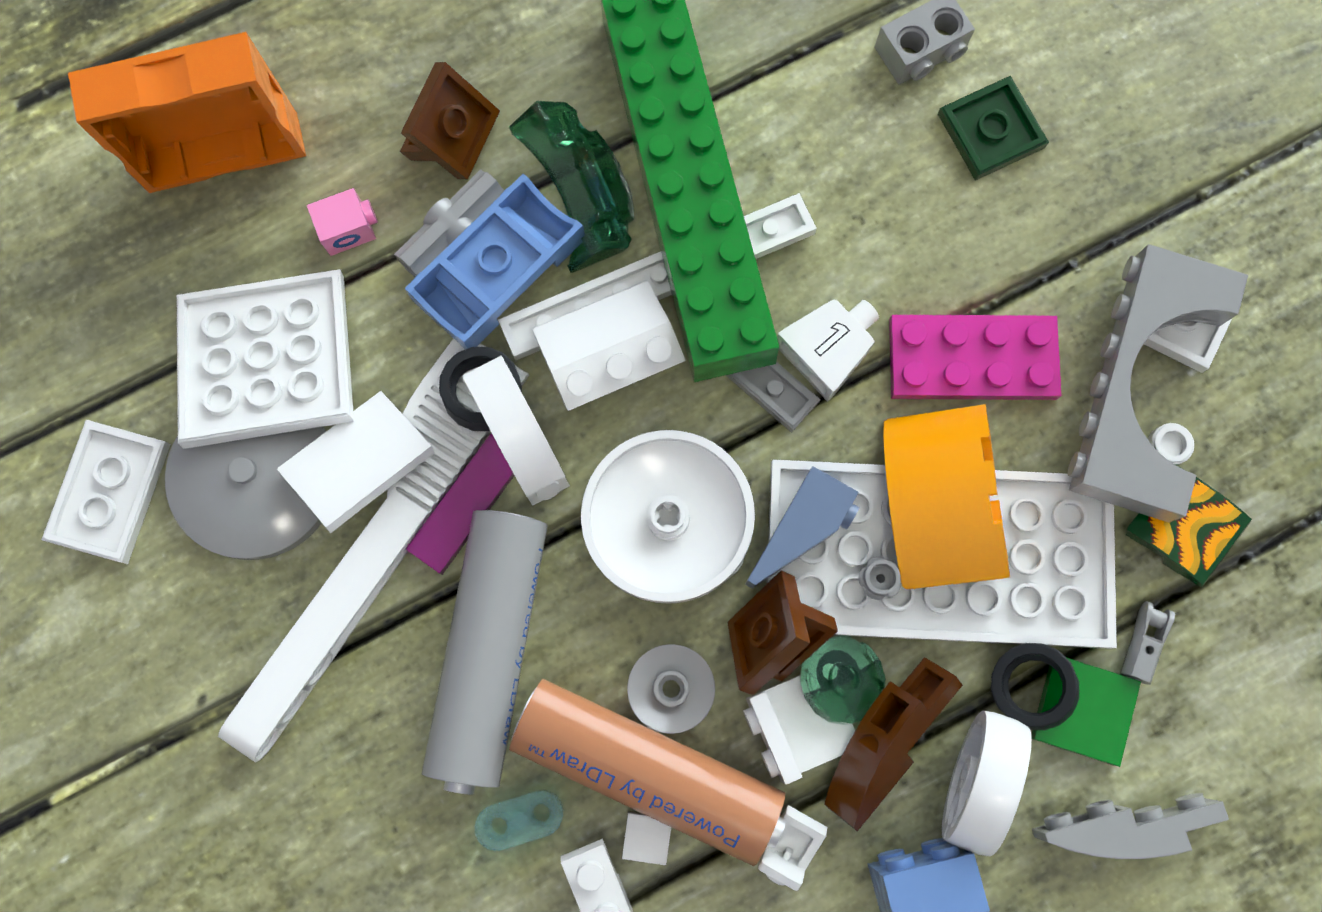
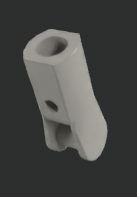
(1145, 650)

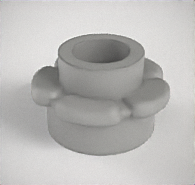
(892, 577)

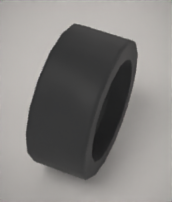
(454, 369)
(1035, 652)

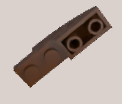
(880, 745)

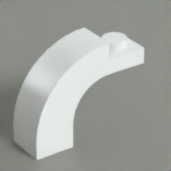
(516, 430)

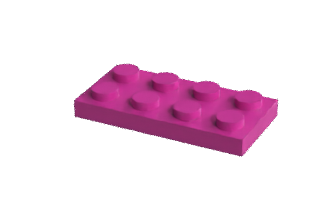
(974, 357)

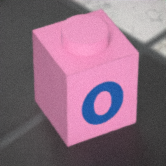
(343, 221)

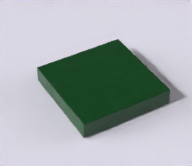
(993, 127)

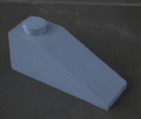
(811, 518)

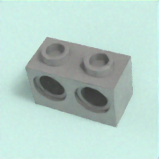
(919, 32)

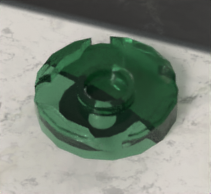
(842, 680)

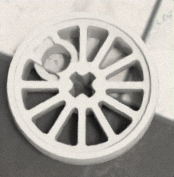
(986, 783)

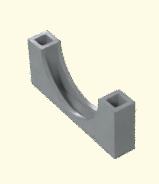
(1115, 455)

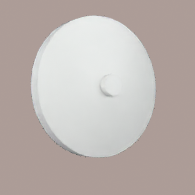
(668, 516)

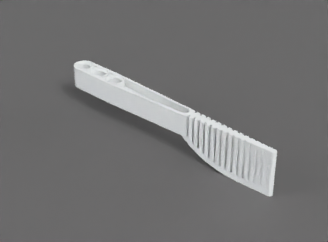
(362, 571)

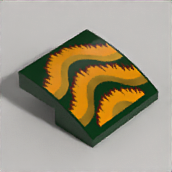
(1195, 542)

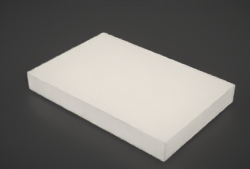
(355, 461)
(106, 492)

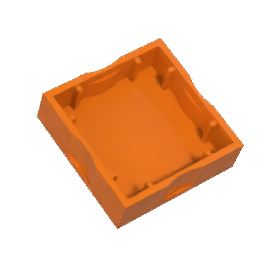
(188, 112)

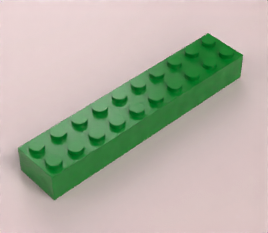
(690, 188)

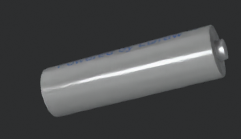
(485, 651)

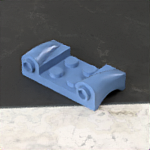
(494, 262)

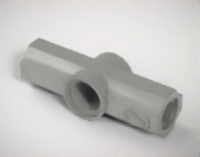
(447, 221)

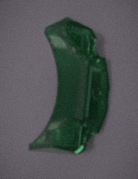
(584, 176)

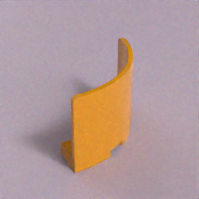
(940, 498)

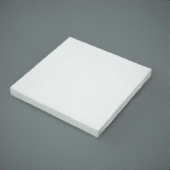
(263, 359)

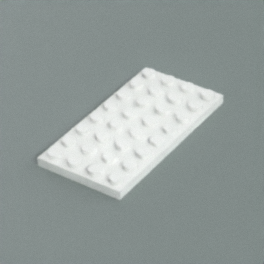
(1056, 553)

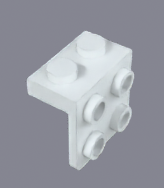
(793, 731)

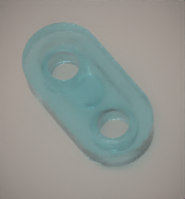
(520, 820)

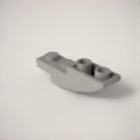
(1115, 833)

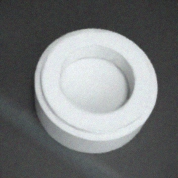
(1172, 442)

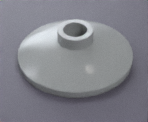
(695, 692)

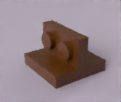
(448, 122)
(775, 634)

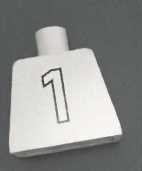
(829, 344)

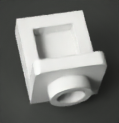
(794, 849)

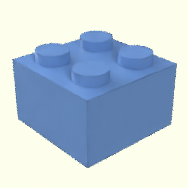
(928, 880)

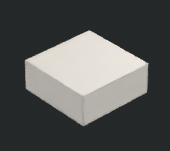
(646, 839)

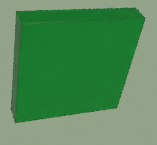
(1101, 715)

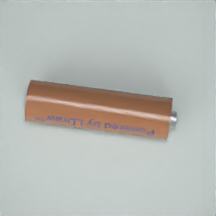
(649, 772)

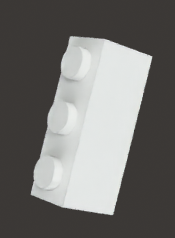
(608, 345)

